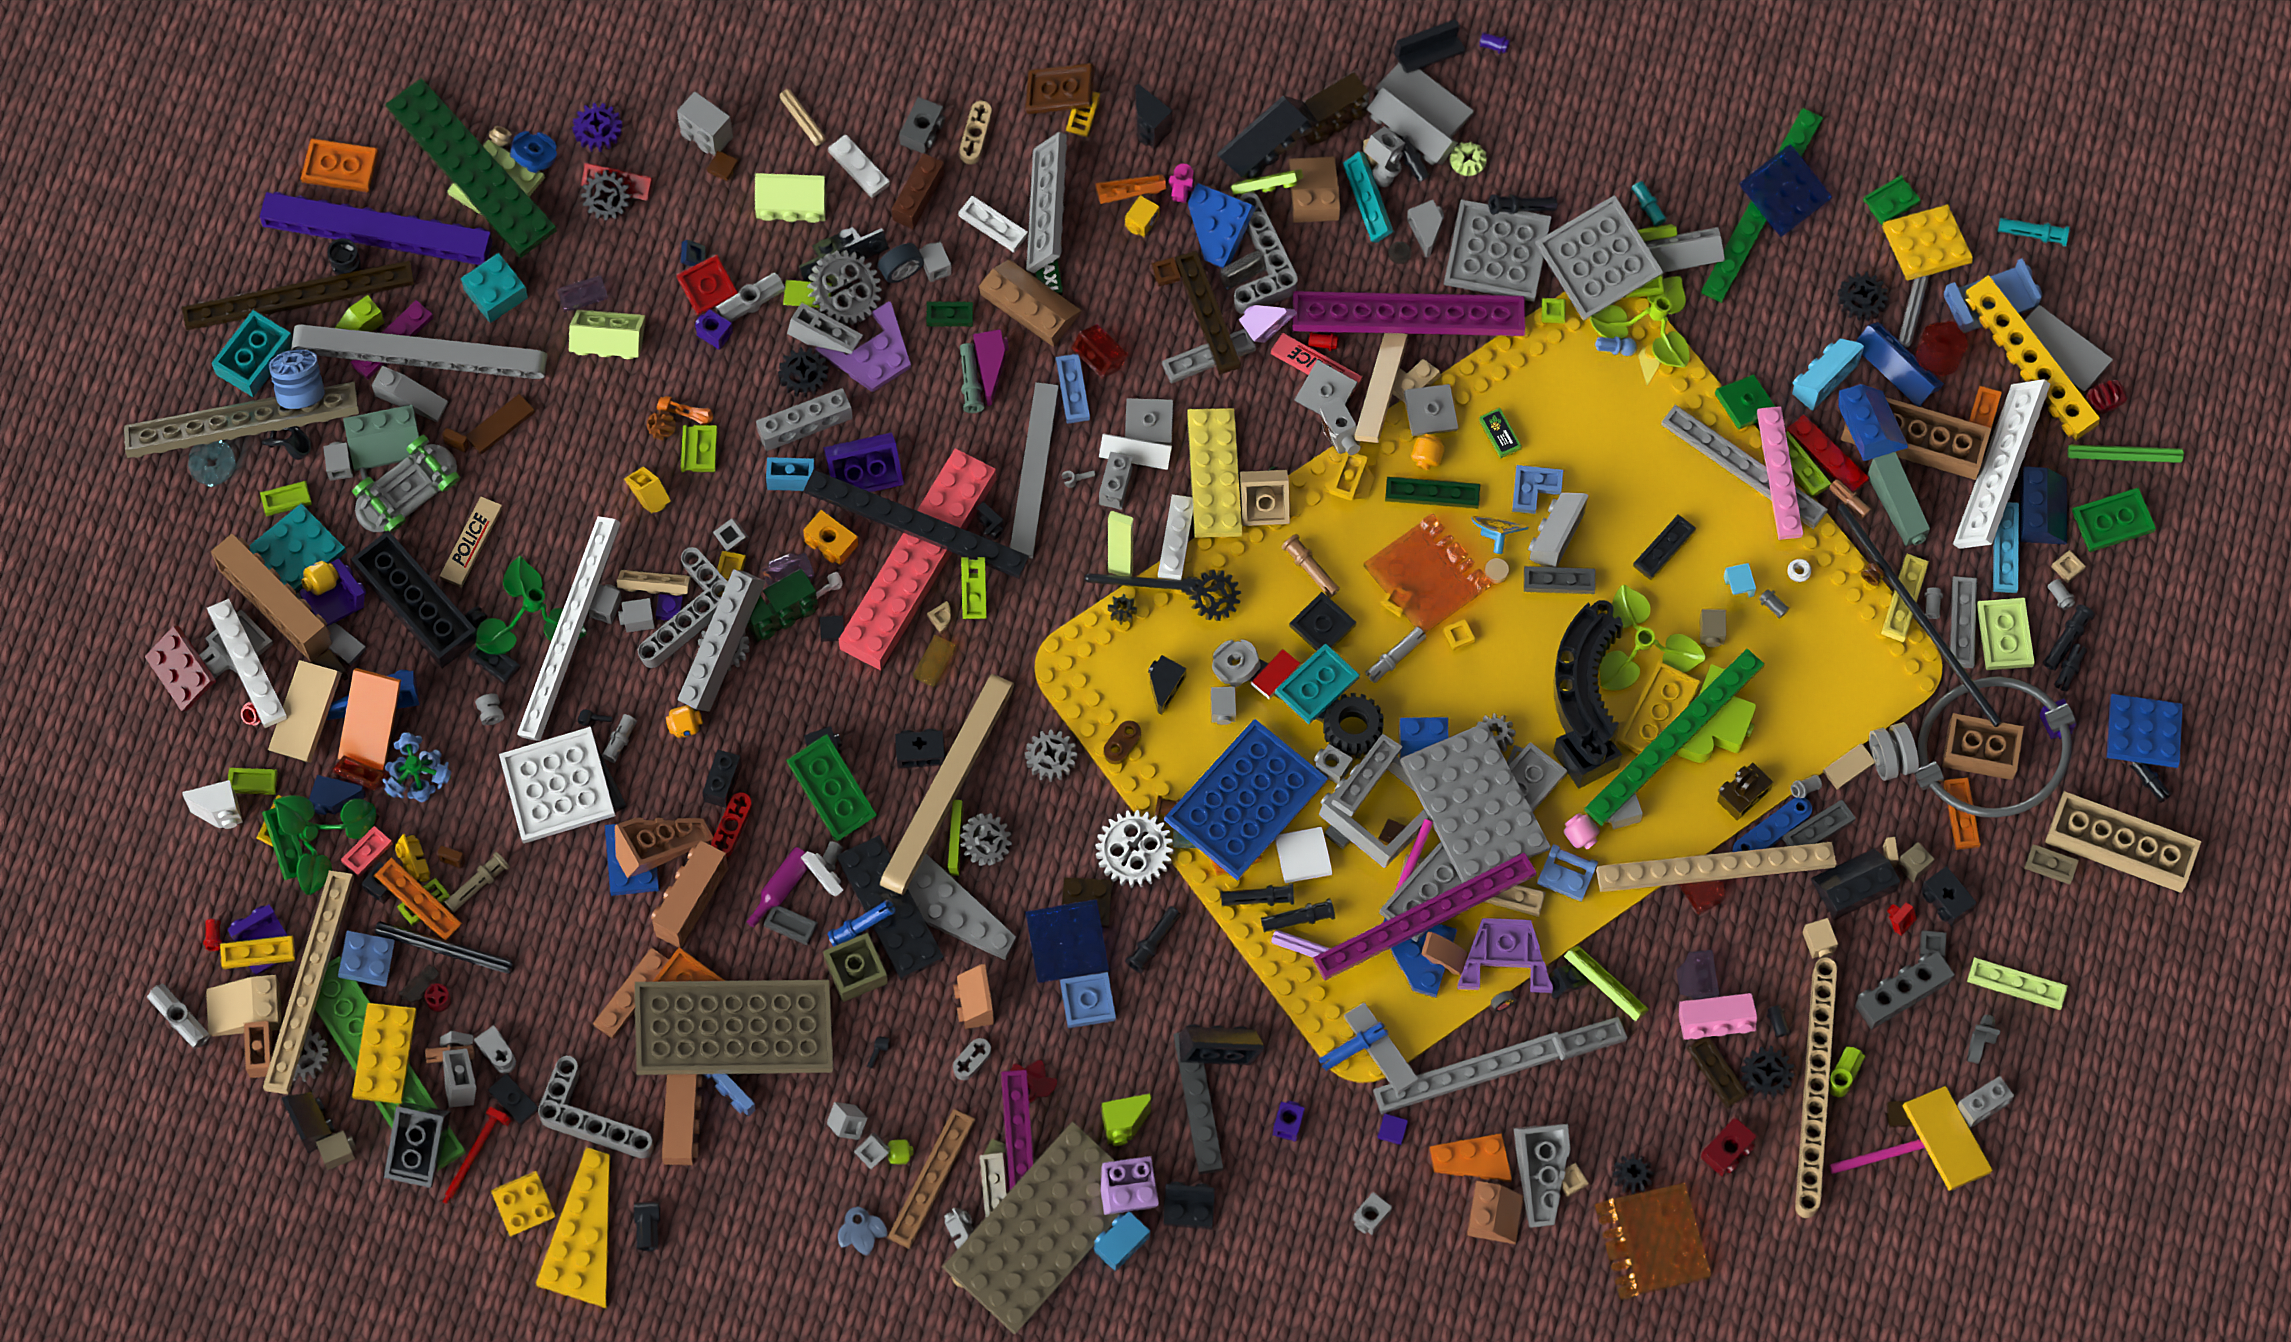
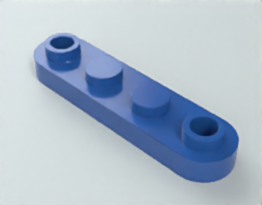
(1775, 826)

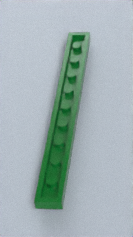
(1752, 219)
(1674, 737)

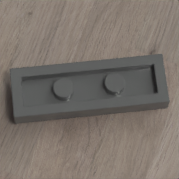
(1559, 580)
(1821, 826)

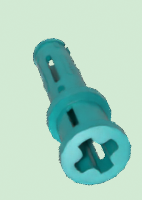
(2044, 232)

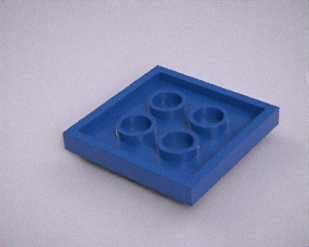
(2144, 730)

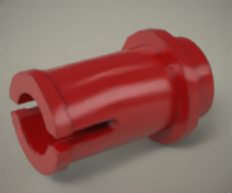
(1323, 341)
(212, 938)

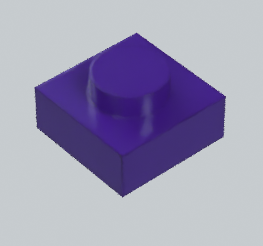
(668, 606)

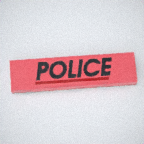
(1304, 357)

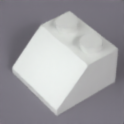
(215, 804)

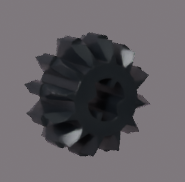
(1624, 1177)

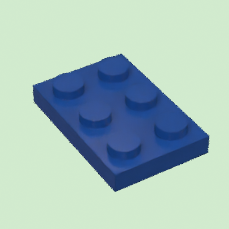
(618, 881)

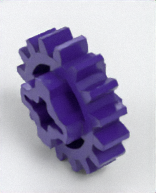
(608, 123)

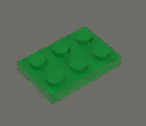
(2113, 520)

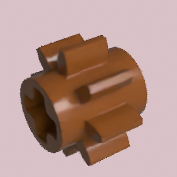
(661, 424)

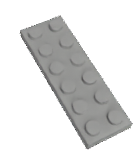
(1046, 202)

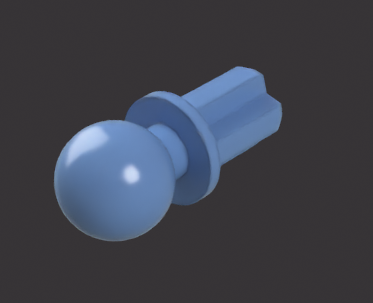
(1625, 346)

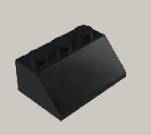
(1856, 883)
(1219, 1045)

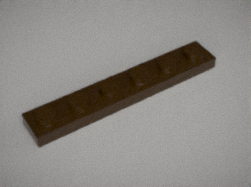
(1207, 312)

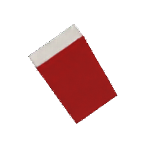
(1275, 673)

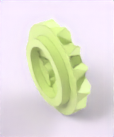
(1470, 167)

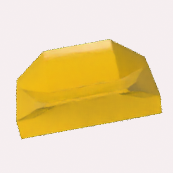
(1353, 478)

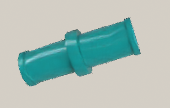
(1648, 203)

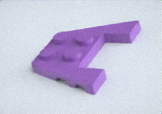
(877, 359)
(1505, 945)

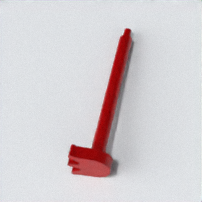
(494, 1116)

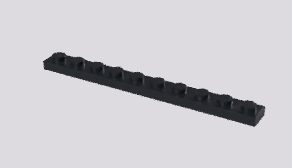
(915, 523)

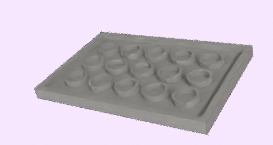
(1474, 802)

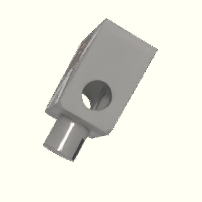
(1343, 434)

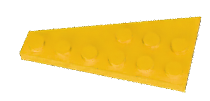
(579, 1246)

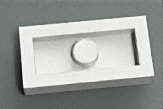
(828, 880)

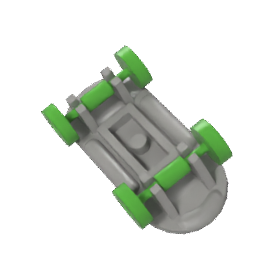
(405, 487)

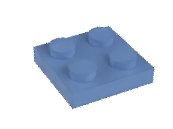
(366, 958)
(1087, 1000)

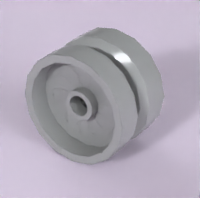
(1894, 751)

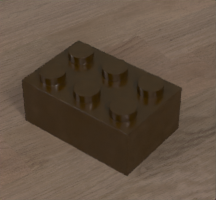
(1337, 107)

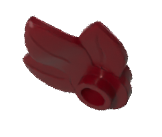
(1037, 1082)

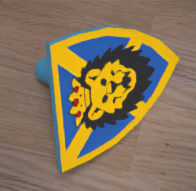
(1496, 529)

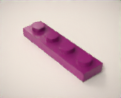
(407, 324)

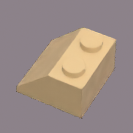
(1265, 497)

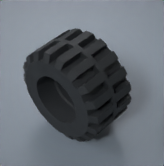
(1353, 707)

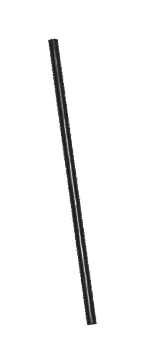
(1919, 615)

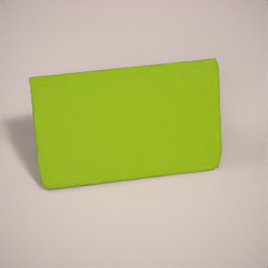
(797, 293)

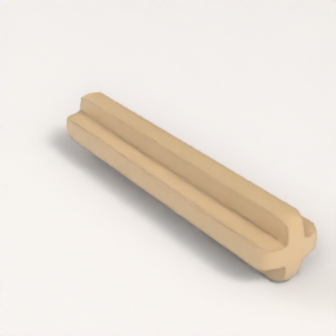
(802, 117)

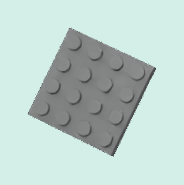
(1496, 251)
(1599, 258)

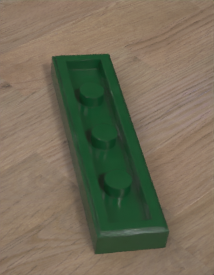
(1432, 492)

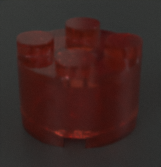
(1941, 348)

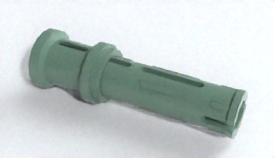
(971, 387)

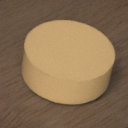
(1496, 570)

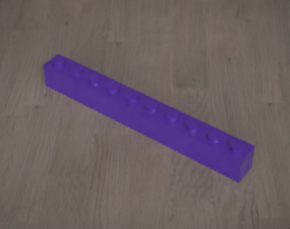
(376, 228)

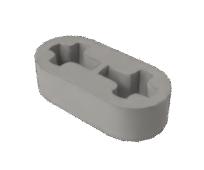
(967, 1055)

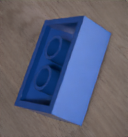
(1870, 421)

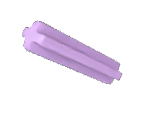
(1297, 944)

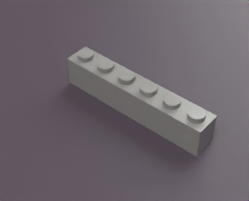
(721, 640)

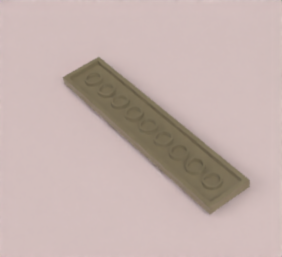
(235, 421)

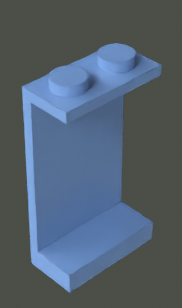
(2014, 284)

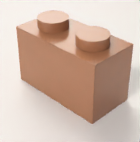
(258, 1048)

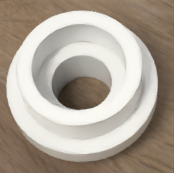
(1799, 564)

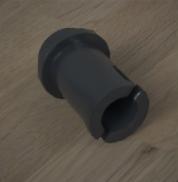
(1778, 1021)

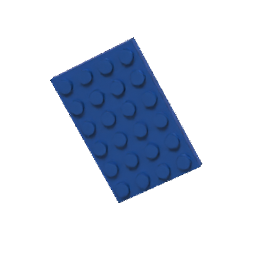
(1245, 799)

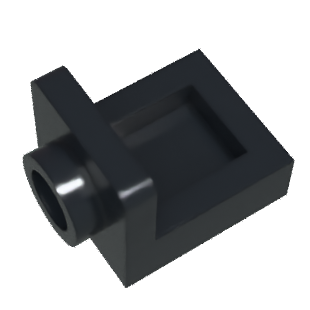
(1566, 979)

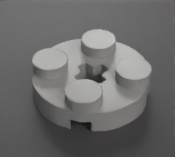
(1241, 672)

